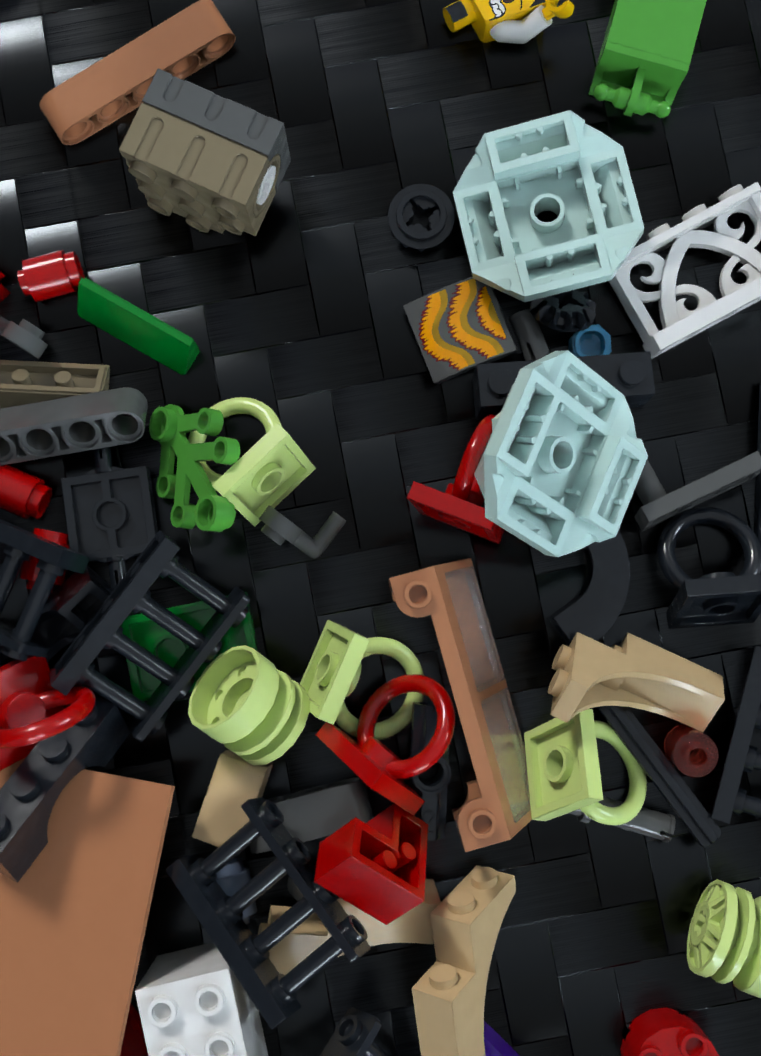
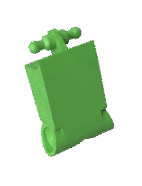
(646, 54)

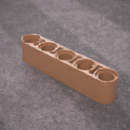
(123, 77)

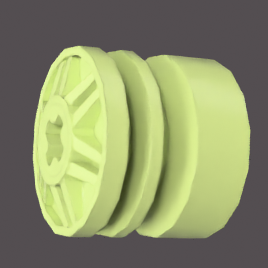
(249, 705)
(727, 937)

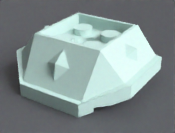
(555, 168)
(561, 457)

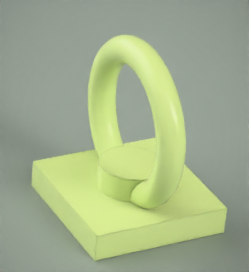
(266, 470)
(337, 669)
(567, 775)

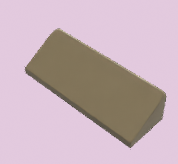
(43, 381)

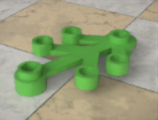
(169, 428)

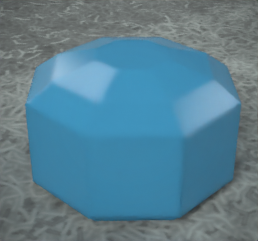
(590, 342)

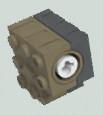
(205, 156)

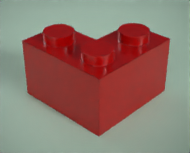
(377, 863)

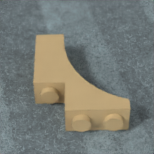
(634, 677)
(409, 928)
(453, 990)

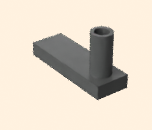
(660, 506)

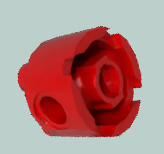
(666, 1034)

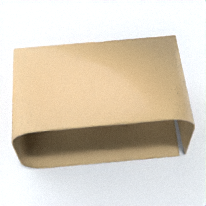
(230, 786)

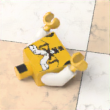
(505, 19)

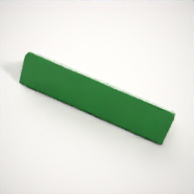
(135, 327)

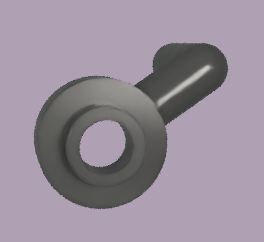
(24, 336)
(280, 529)

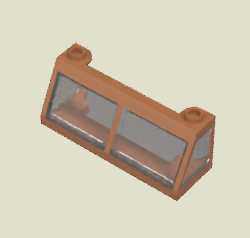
(499, 798)

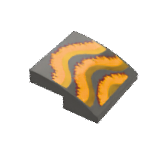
(460, 328)

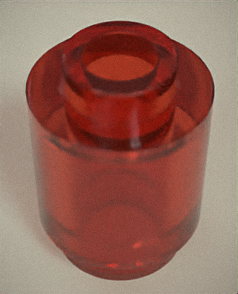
(682, 741)

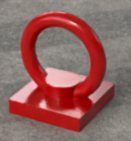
(463, 500)
(34, 709)
(377, 763)

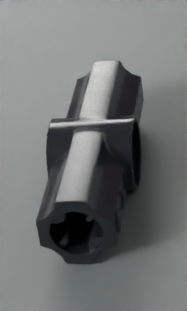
(434, 789)

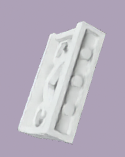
(676, 320)

